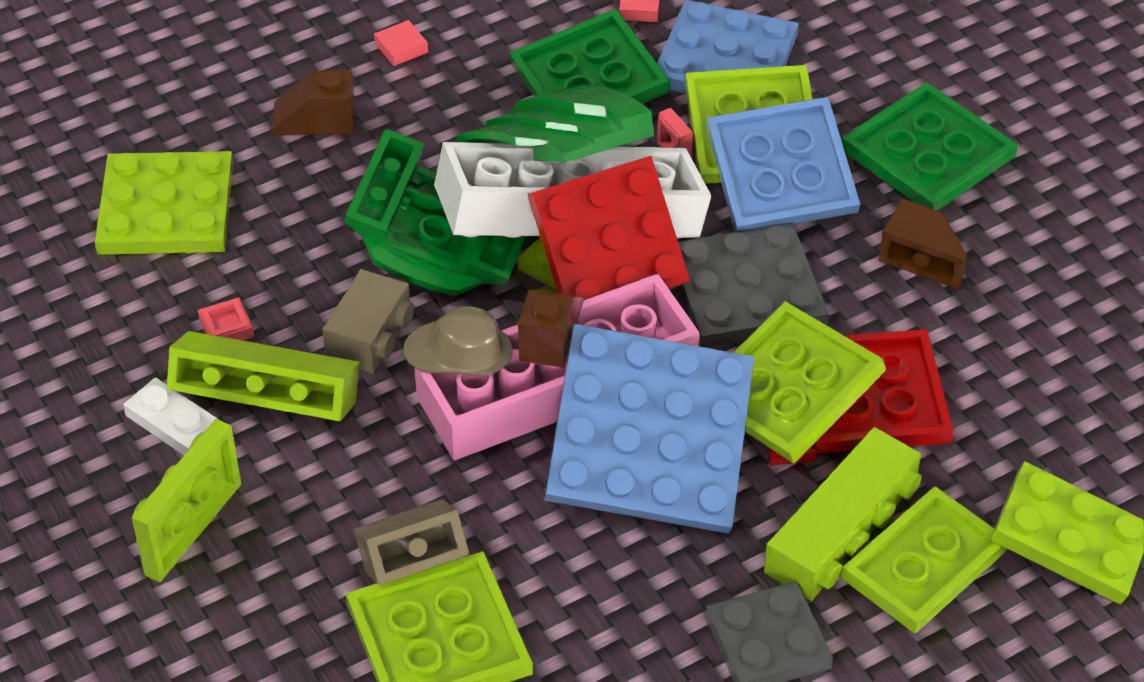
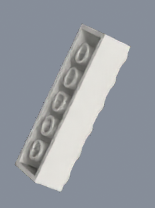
(488, 185)

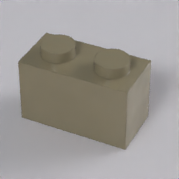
(368, 320)
(411, 541)

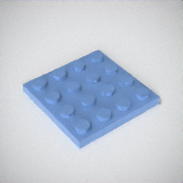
(650, 429)

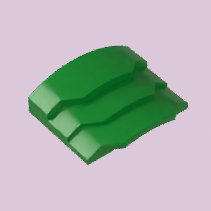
(568, 123)
(409, 231)

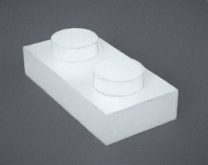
(167, 415)

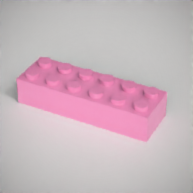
(526, 396)

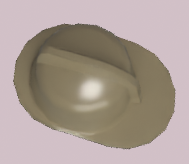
(459, 343)

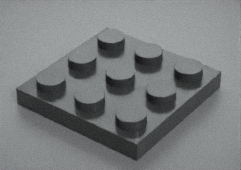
(744, 279)

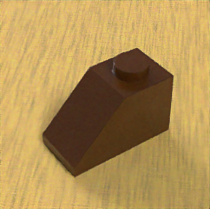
(317, 105)
(923, 244)
(547, 326)

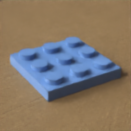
(723, 39)
(782, 165)

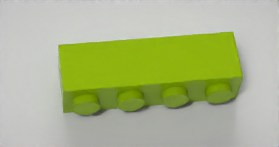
(263, 375)
(843, 513)

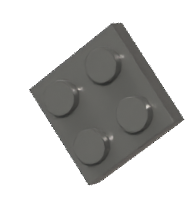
(769, 635)

